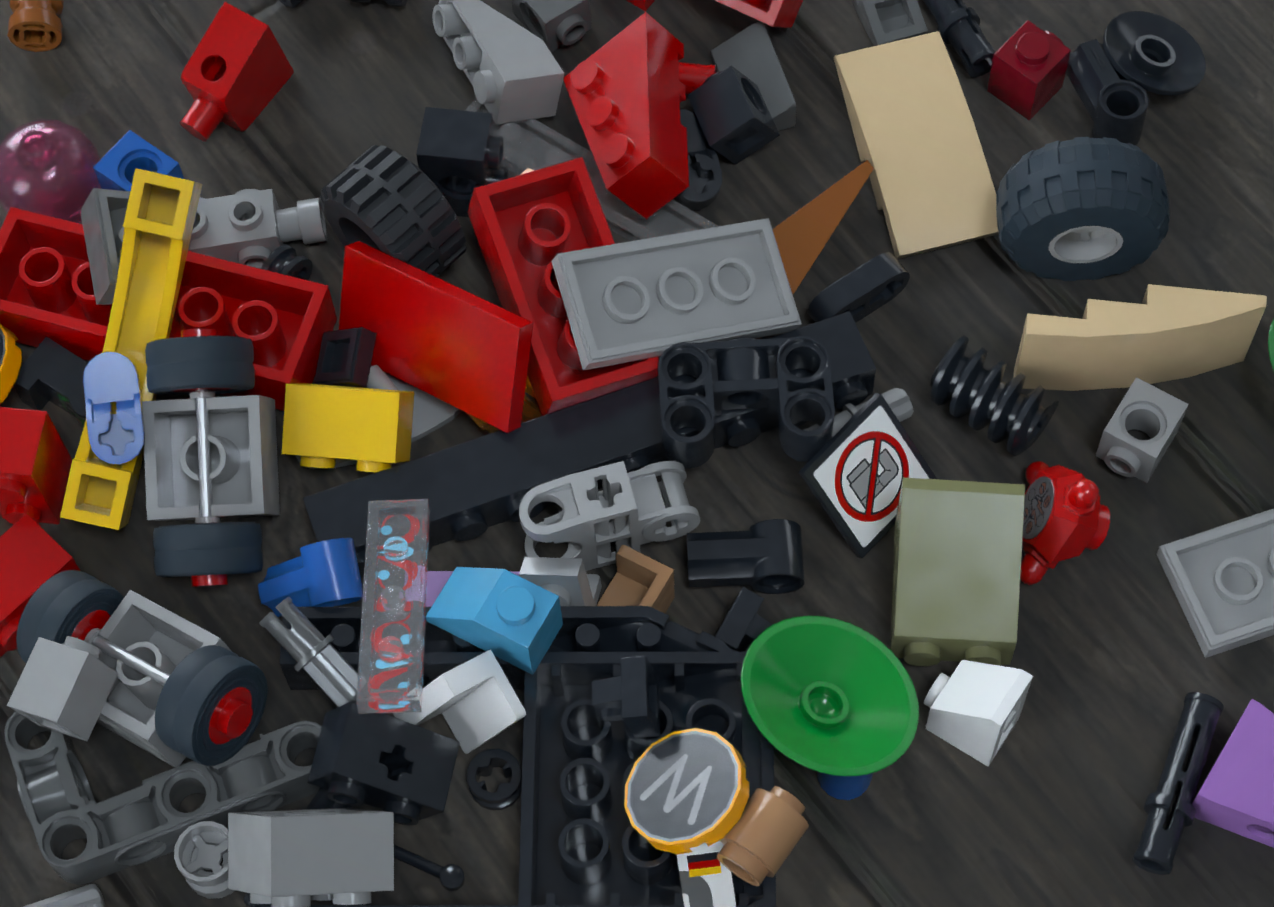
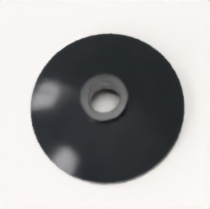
(1154, 53)

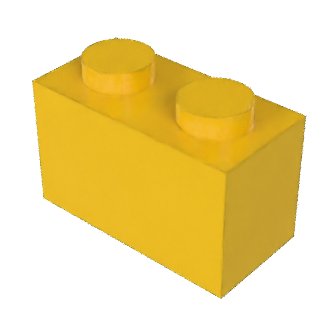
(347, 424)

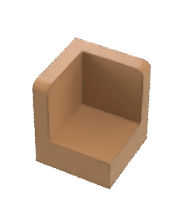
(639, 582)

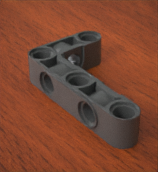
(147, 818)

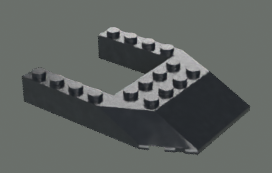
(575, 765)

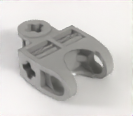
(624, 512)

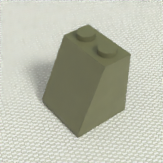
(956, 571)

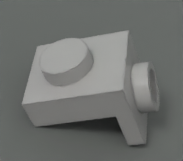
(564, 578)

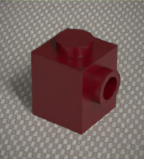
(1028, 69)

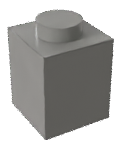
(63, 687)

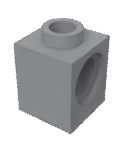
(1144, 410)

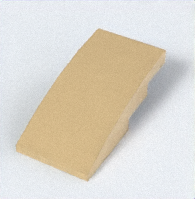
(920, 142)
(1161, 340)

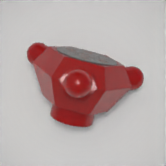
(1059, 518)

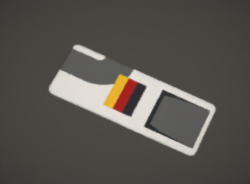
(704, 878)

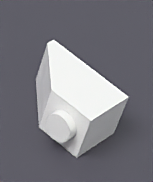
(977, 707)

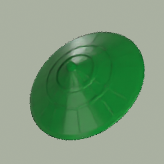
(829, 696)

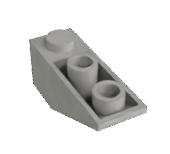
(503, 61)

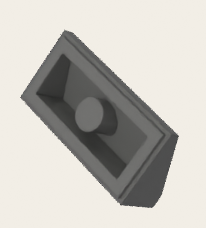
(756, 59)
(103, 233)

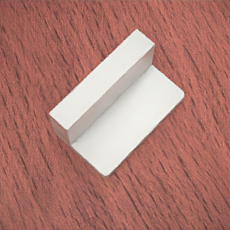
(473, 701)

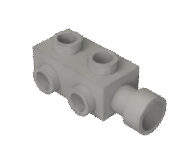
(252, 225)

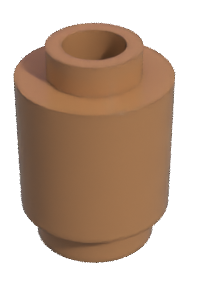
(763, 835)

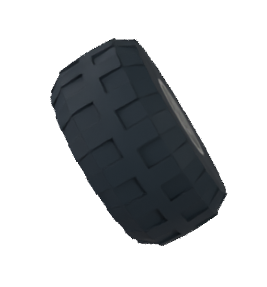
(1082, 209)

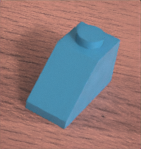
(499, 614)

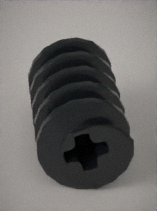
(990, 398)

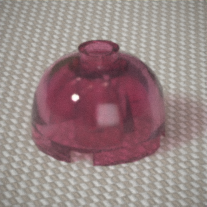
(47, 169)

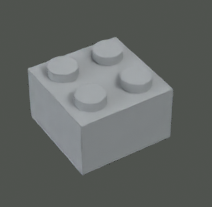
(311, 855)

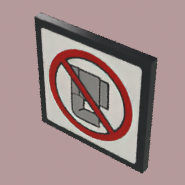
(862, 474)

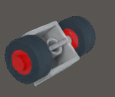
(207, 456)
(175, 682)

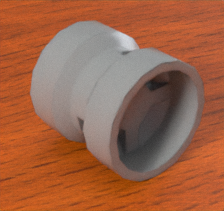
(203, 848)

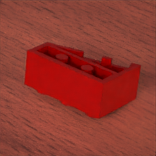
(631, 114)

